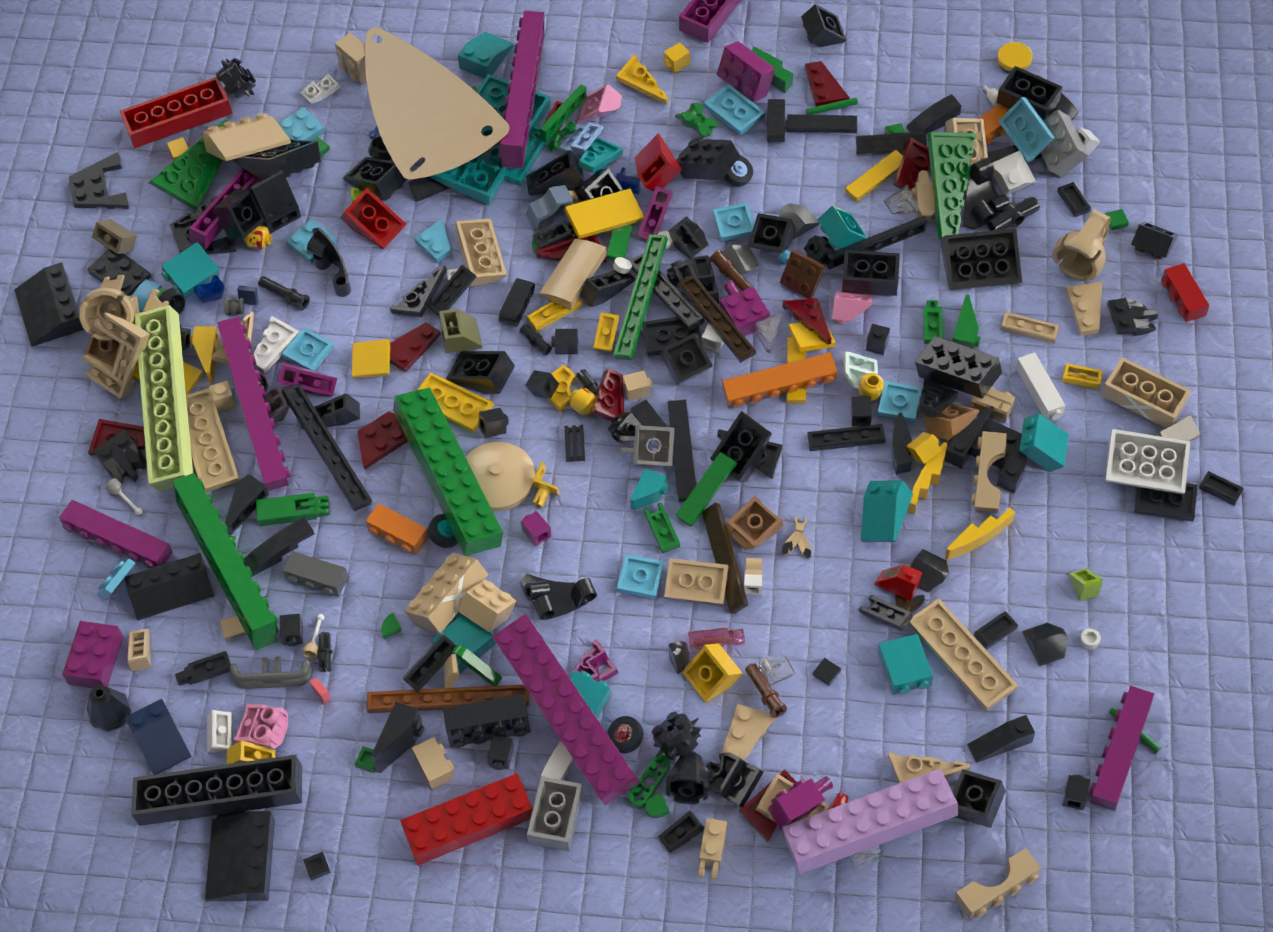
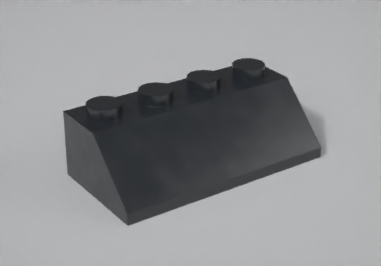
(168, 586)

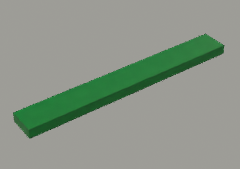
(640, 297)

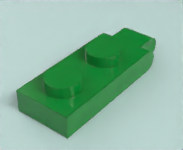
(932, 321)

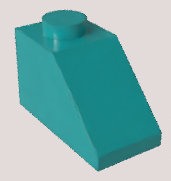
(648, 489)

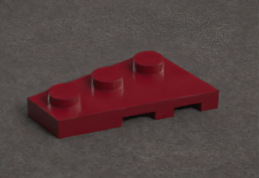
(412, 346)
(108, 429)
(760, 822)

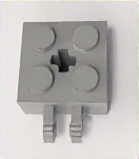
(643, 453)

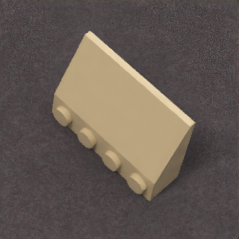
(244, 137)

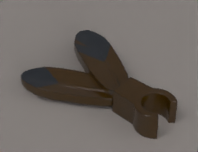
(911, 605)

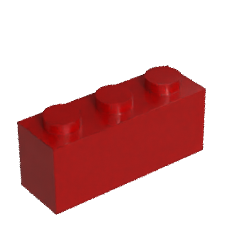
(1185, 292)

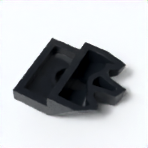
(1131, 316)
(121, 457)
(733, 778)

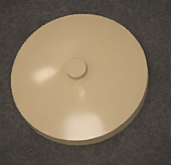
(502, 473)

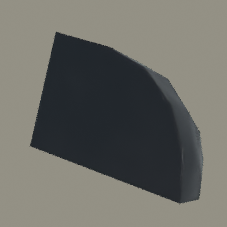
(678, 655)

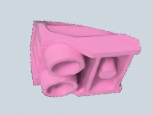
(263, 725)

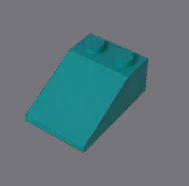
(484, 54)
(884, 510)

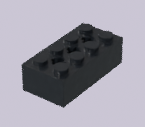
(958, 367)
(482, 719)

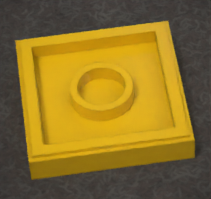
(806, 339)
(371, 359)

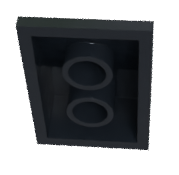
(558, 172)
(377, 175)
(482, 371)
(744, 445)
(397, 736)

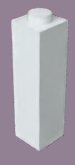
(1040, 386)

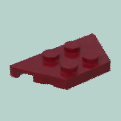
(380, 438)

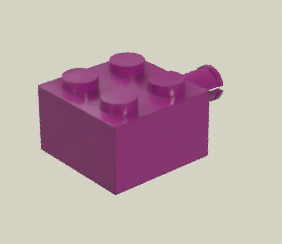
(743, 307)
(798, 801)

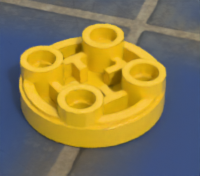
(1013, 55)

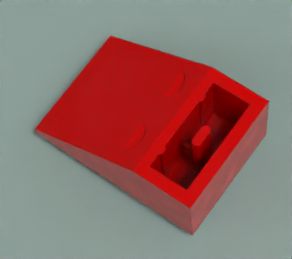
(656, 164)

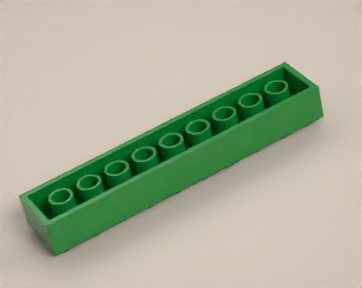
(447, 472)
(226, 561)

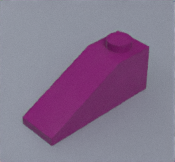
(655, 213)
(307, 378)

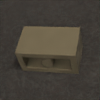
(114, 236)

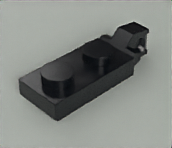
(204, 669)

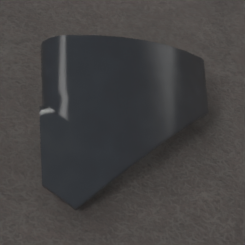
(981, 197)
(324, 255)
(557, 598)

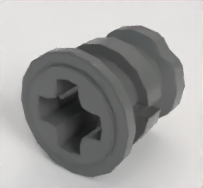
(234, 306)

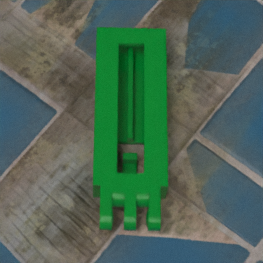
(283, 509)

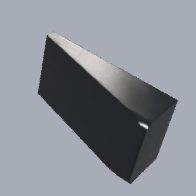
(681, 831)

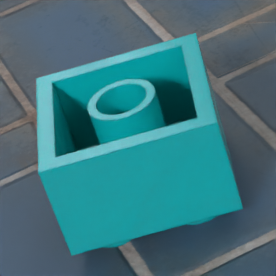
(840, 227)

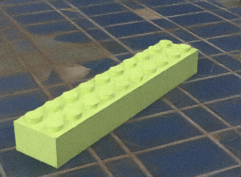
(164, 398)

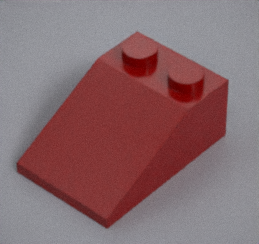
(373, 219)

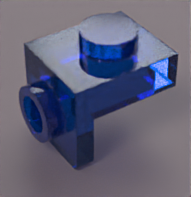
(628, 182)
(210, 291)

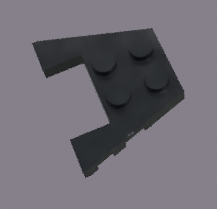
(90, 188)
(182, 236)

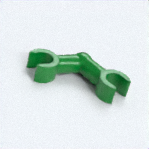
(569, 129)

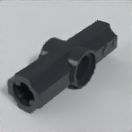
(1013, 214)

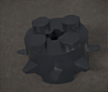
(236, 78)
(676, 736)

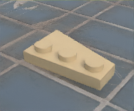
(1086, 306)
(746, 730)

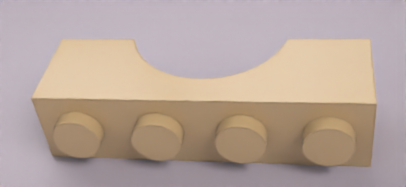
(992, 448)
(976, 899)

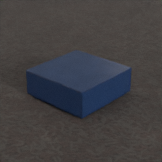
(249, 294)

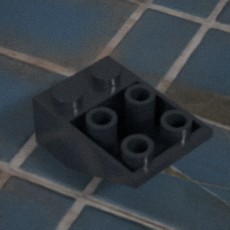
(276, 201)

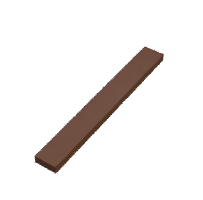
(440, 698)

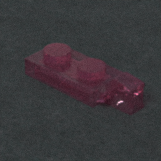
(723, 636)

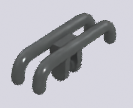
(272, 679)

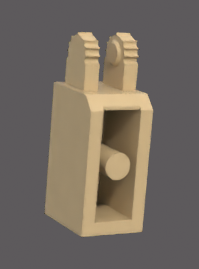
(712, 847)

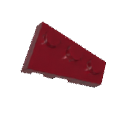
(823, 84)
(914, 160)
(610, 396)

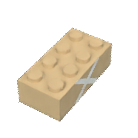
(1146, 393)
(443, 593)

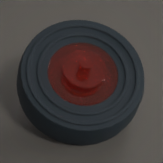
(626, 734)

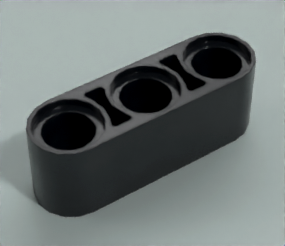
(776, 120)
(516, 302)

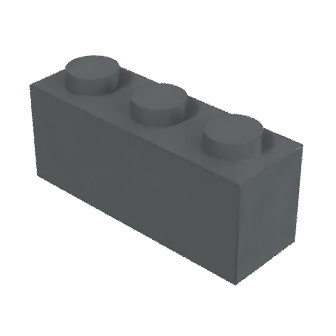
(315, 574)

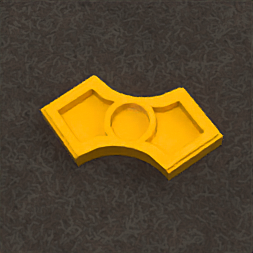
(561, 397)

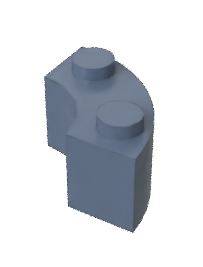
(550, 206)

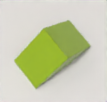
(1086, 583)

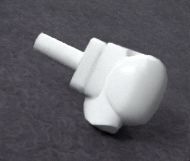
(991, 95)

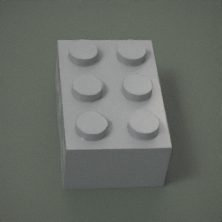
(1067, 147)
(555, 813)

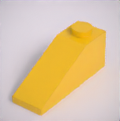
(206, 343)

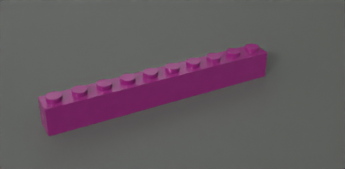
(253, 404)

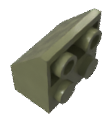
(459, 331)

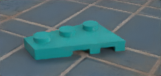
(599, 155)

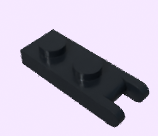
(887, 613)

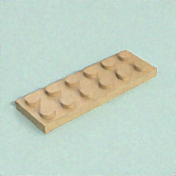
(208, 442)
(962, 654)

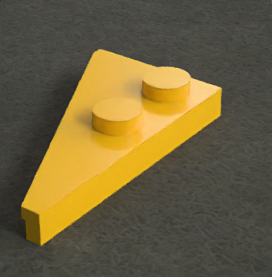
(638, 78)

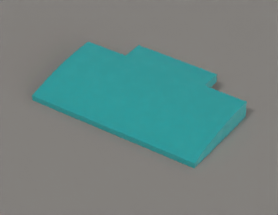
(484, 174)

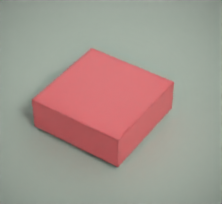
(320, 690)

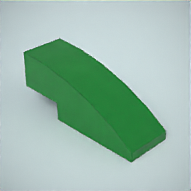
(782, 78)

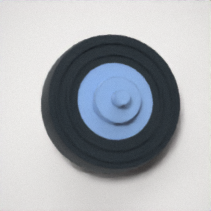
(740, 172)

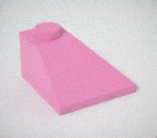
(599, 103)
(849, 305)

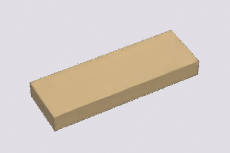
(1029, 327)

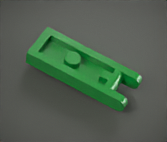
(662, 529)

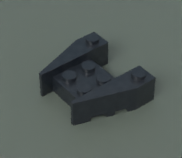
(966, 444)

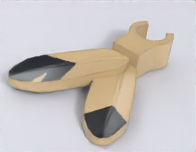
(798, 538)

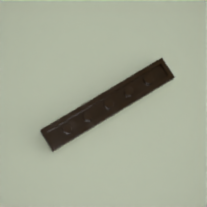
(717, 318)
(724, 554)

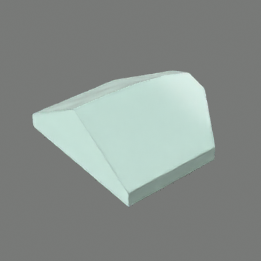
(856, 366)

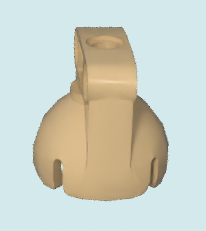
(1084, 249)
(95, 305)

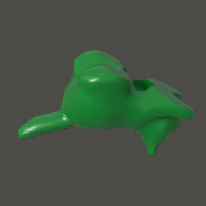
(697, 121)

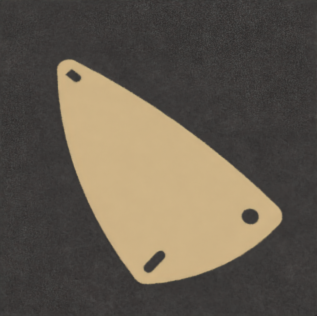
(425, 108)

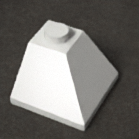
(1012, 173)

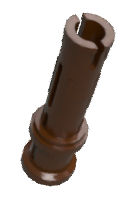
(726, 267)
(769, 696)

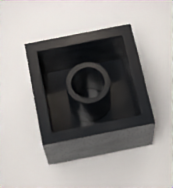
(239, 214)
(686, 359)
(978, 797)

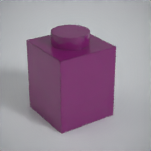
(536, 528)

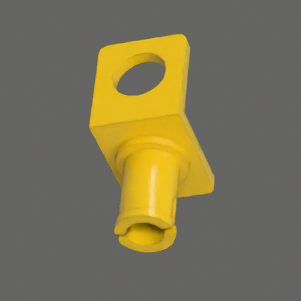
(543, 487)

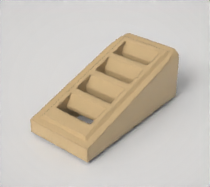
(139, 661)

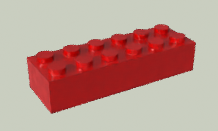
(176, 112)
(467, 819)

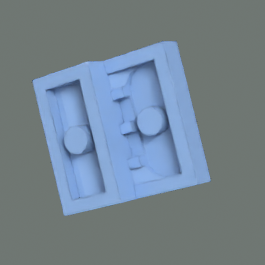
(581, 139)

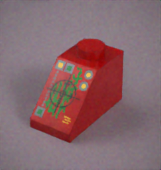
(900, 581)

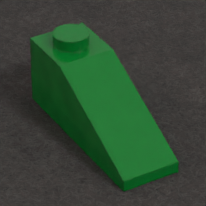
(967, 328)

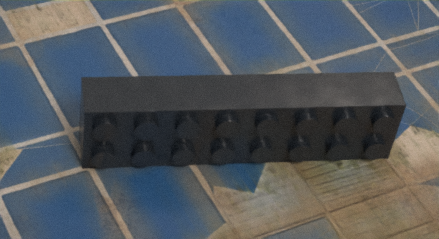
(217, 790)

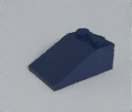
(158, 737)

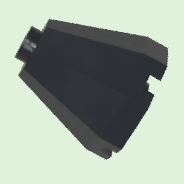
(107, 708)
(688, 780)

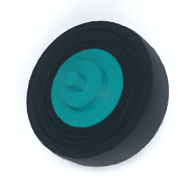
(441, 533)

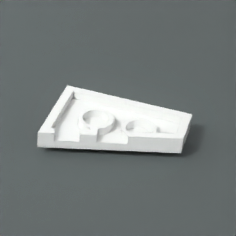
(273, 344)

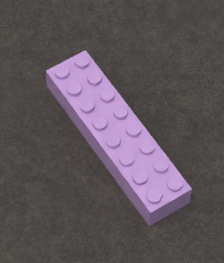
(870, 821)

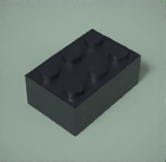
(1039, 92)
(707, 159)
(870, 272)

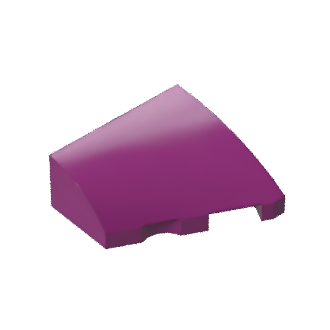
(593, 660)

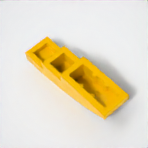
(929, 474)
(976, 536)

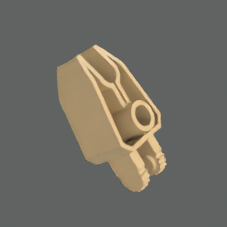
(924, 195)

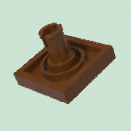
(802, 274)

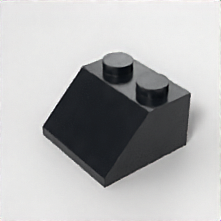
(822, 27)
(598, 185)
(772, 233)
(1154, 240)

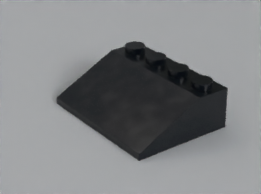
(285, 158)
(981, 259)
(48, 305)
(240, 857)

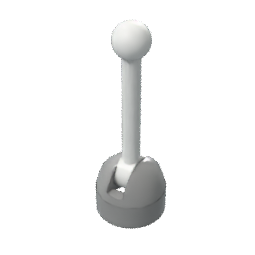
(115, 487)

